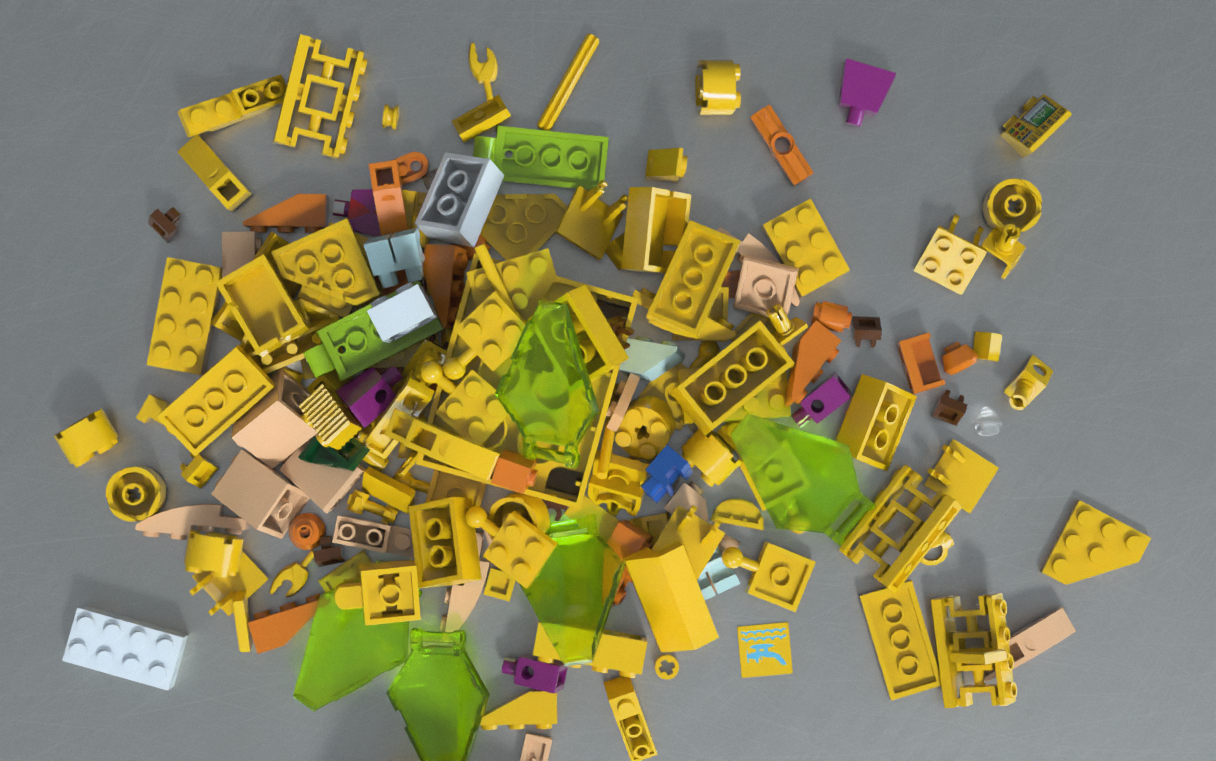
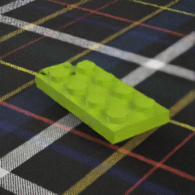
(546, 157)
(361, 342)

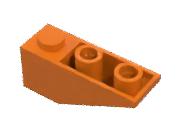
(388, 196)
(298, 211)
(444, 276)
(809, 355)
(625, 541)
(278, 628)

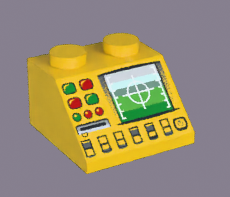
(1034, 125)

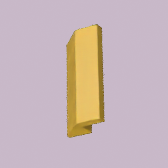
(671, 598)

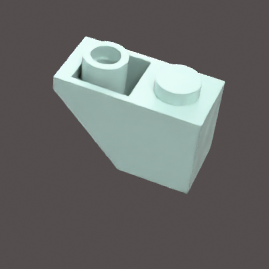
(650, 359)

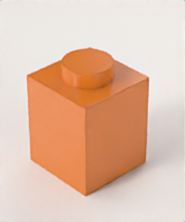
(514, 472)

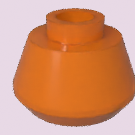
(958, 358)
(314, 528)

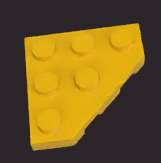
(522, 222)
(329, 264)
(524, 279)
(1092, 545)

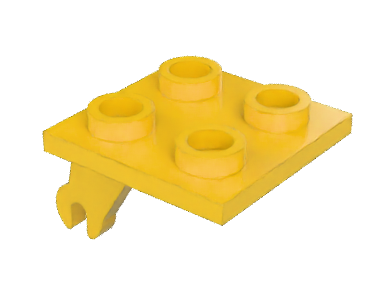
(590, 221)
(951, 258)
(961, 475)
(695, 534)
(223, 589)

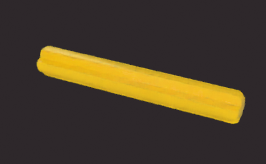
(568, 82)

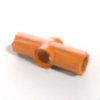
(772, 129)

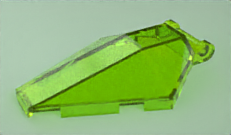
(549, 386)
(800, 476)
(576, 590)
(346, 653)
(439, 696)

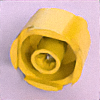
(717, 87)
(1012, 190)
(87, 436)
(648, 441)
(710, 456)
(121, 499)
(527, 506)
(213, 552)

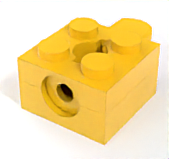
(384, 592)

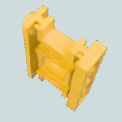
(299, 92)
(411, 397)
(916, 540)
(948, 639)

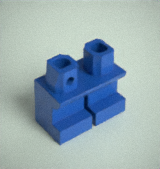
(664, 472)

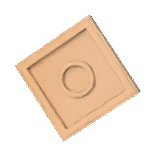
(764, 285)

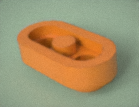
(406, 173)

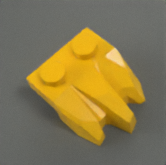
(621, 486)

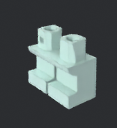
(395, 253)
(721, 576)

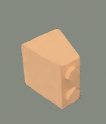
(274, 424)
(320, 483)
(260, 494)

